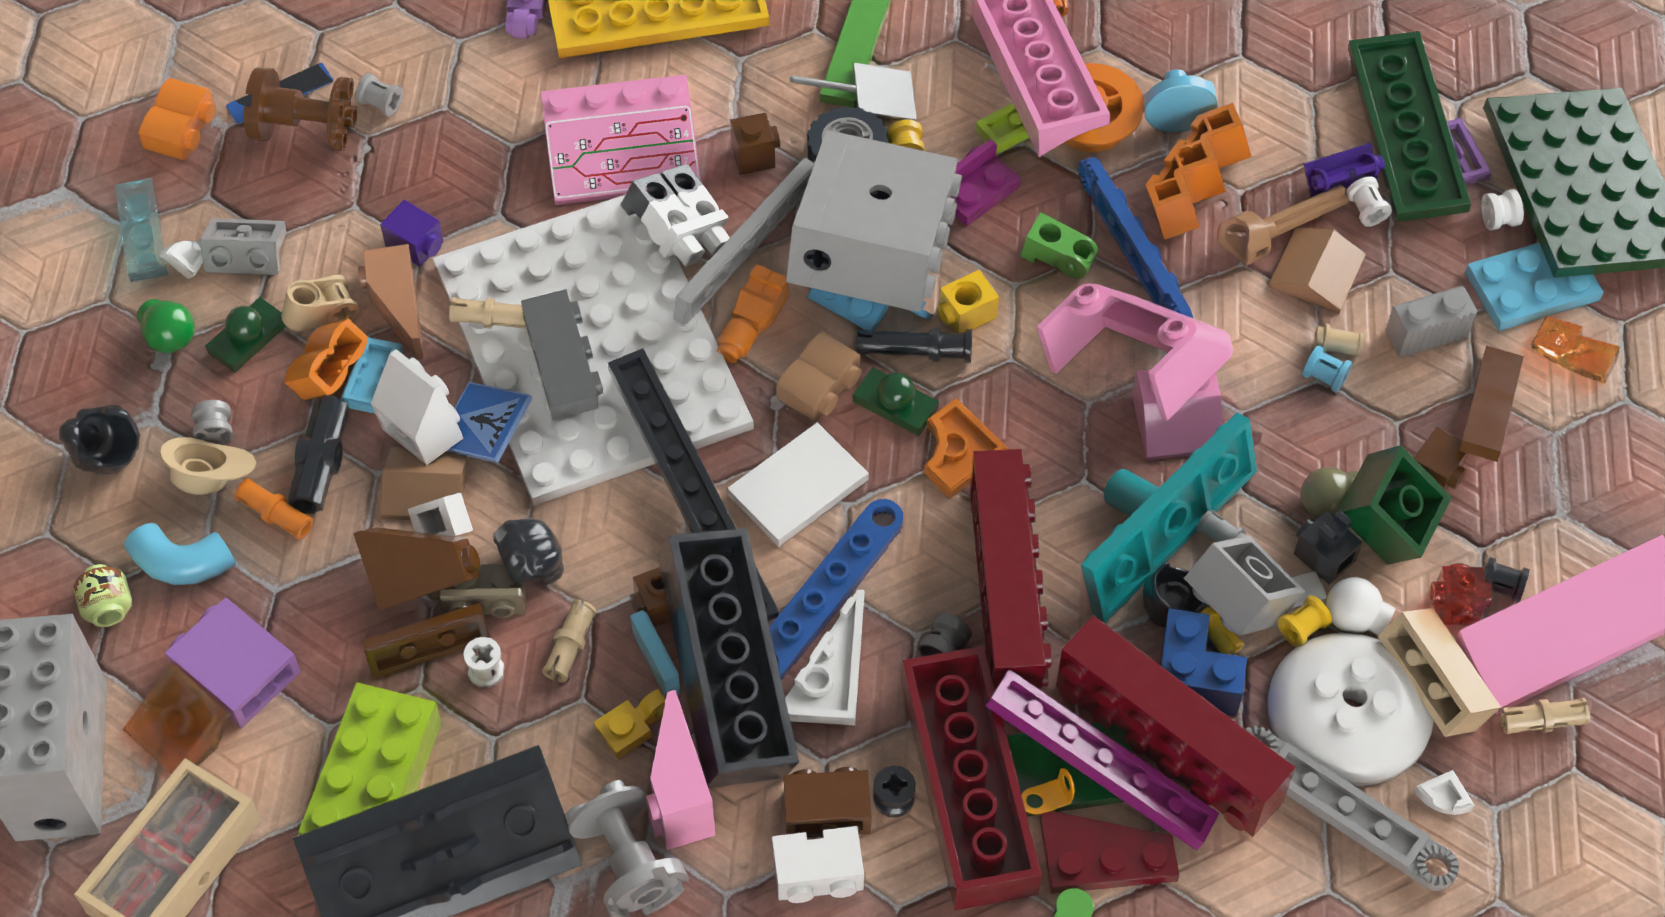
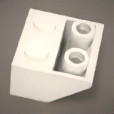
(415, 408)

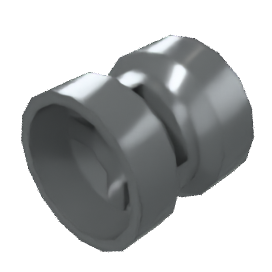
(947, 635)

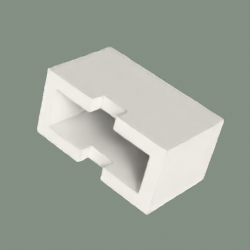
(818, 865)

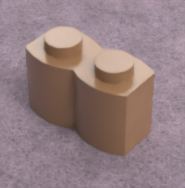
(819, 376)

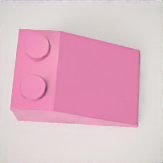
(680, 796)

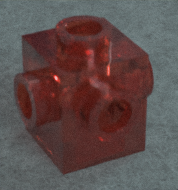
(1460, 594)

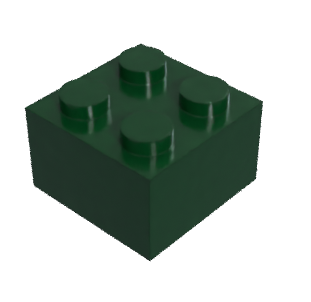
(1395, 505)

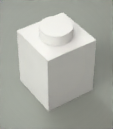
(441, 516)

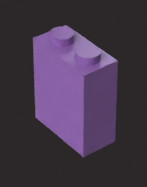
(234, 660)

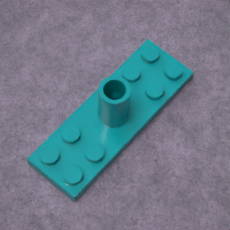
(1164, 515)

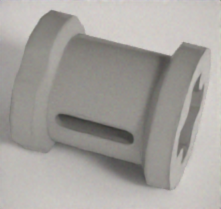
(379, 94)

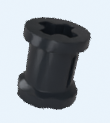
(1506, 579)

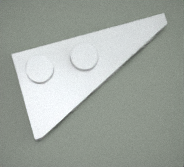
(829, 683)

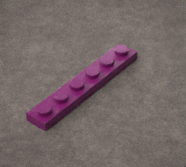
(1102, 760)

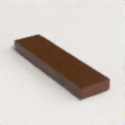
(1491, 403)

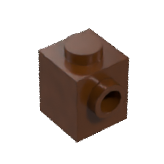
(754, 143)
(1443, 459)
(650, 596)

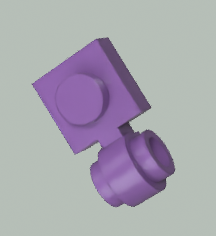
(523, 16)

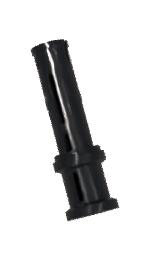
(932, 344)

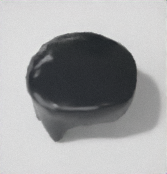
(1169, 590)

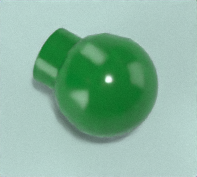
(165, 325)

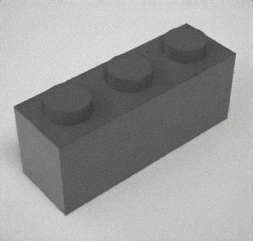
(561, 354)

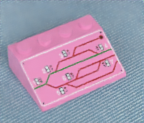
(615, 135)

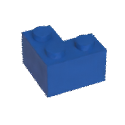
(1210, 674)

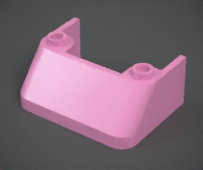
(1192, 346)

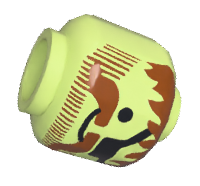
(102, 595)

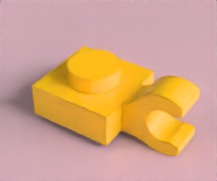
(627, 726)

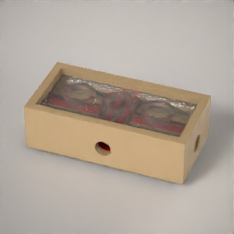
(171, 848)

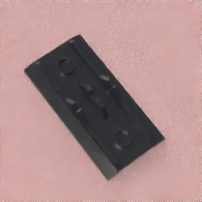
(443, 844)

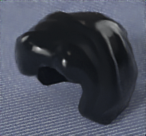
(101, 439)
(529, 551)

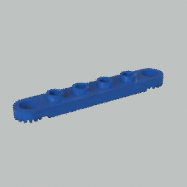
(1131, 238)
(833, 583)

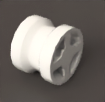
(1502, 209)

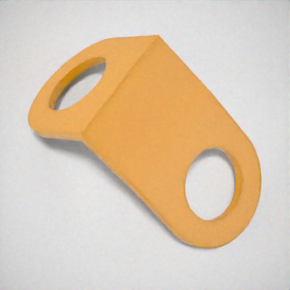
(1053, 794)

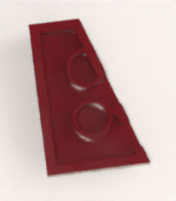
(1104, 854)

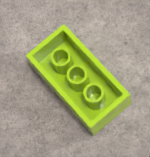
(374, 754)

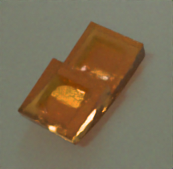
(1566, 347)

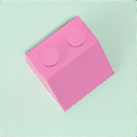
(1185, 429)

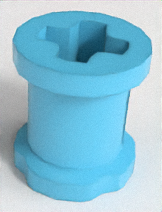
(1327, 369)

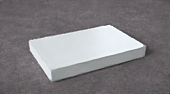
(798, 484)

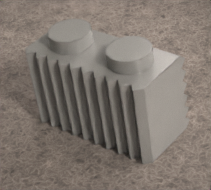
(1431, 321)

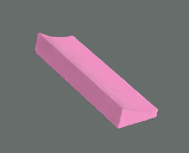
(1040, 70)
(1570, 626)

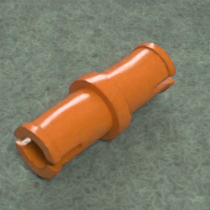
(274, 508)

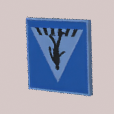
(488, 420)

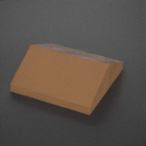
(1318, 268)
(412, 483)

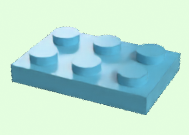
(1521, 287)

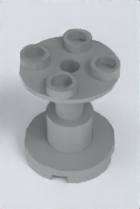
(640, 877)

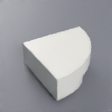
(184, 257)
(1445, 794)

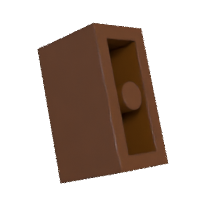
(827, 801)

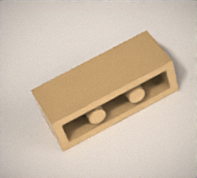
(1439, 672)

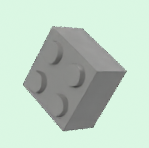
(1243, 585)

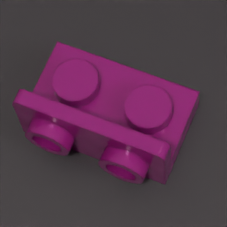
(983, 182)

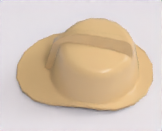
(204, 466)

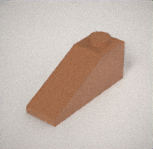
(392, 291)

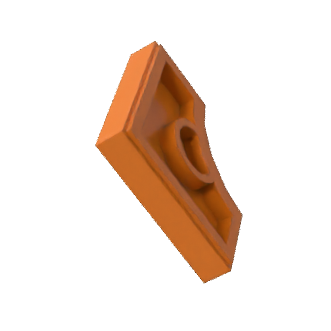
(956, 437)

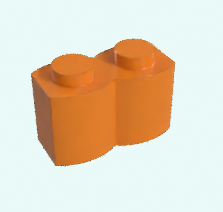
(176, 119)
(326, 359)

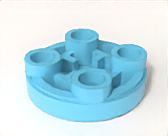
(1178, 101)

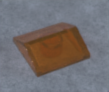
(178, 721)

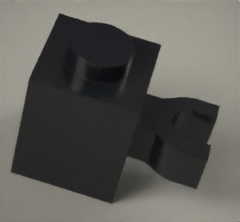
(1327, 545)

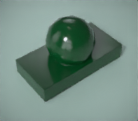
(245, 333)
(895, 400)

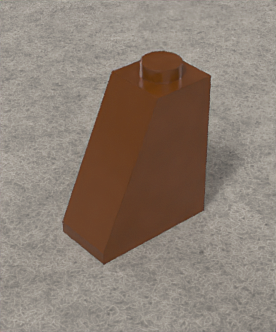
(414, 564)

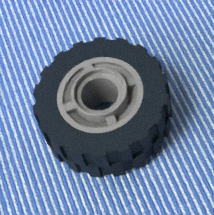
(847, 121)

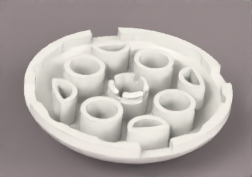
(1354, 742)

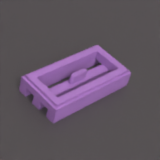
(1482, 170)

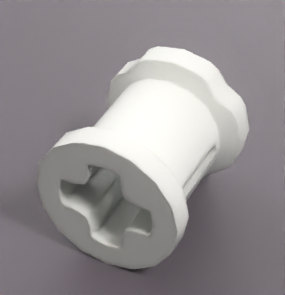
(1368, 201)
(487, 659)

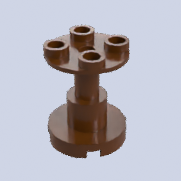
(287, 107)

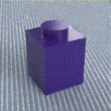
(413, 227)

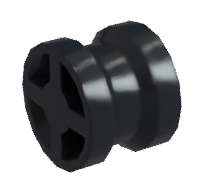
(894, 801)

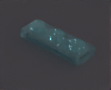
(141, 229)

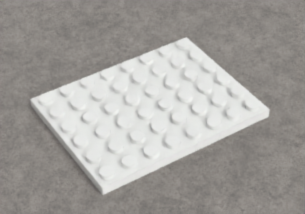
(625, 306)

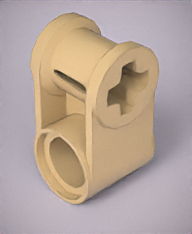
(317, 302)

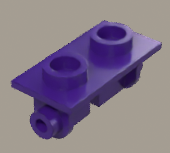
(1342, 169)

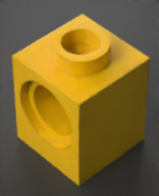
(970, 290)

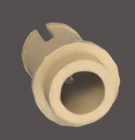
(1338, 340)

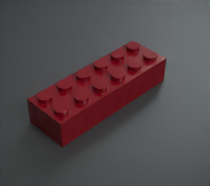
(1007, 567)
(1173, 726)
(970, 779)

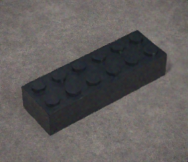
(727, 657)

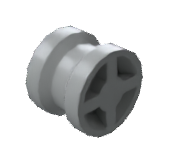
(212, 422)

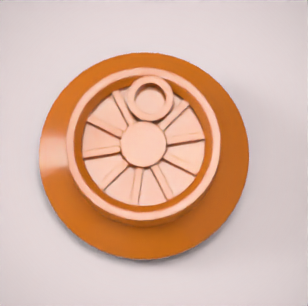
(1124, 104)

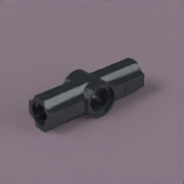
(318, 454)

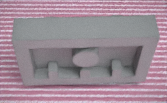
(242, 246)

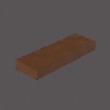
(424, 640)

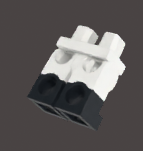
(677, 213)

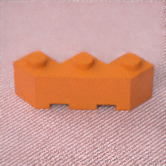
(1194, 170)

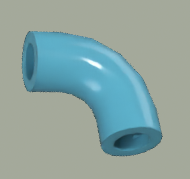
(175, 562)

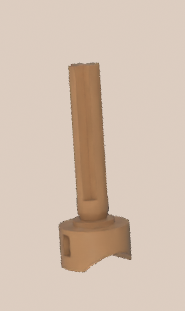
(1250, 236)

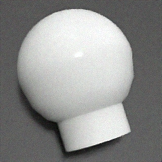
(1358, 607)

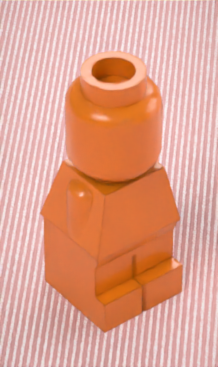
(754, 312)

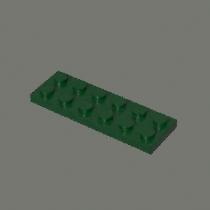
(1408, 126)

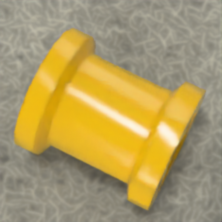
(1304, 621)

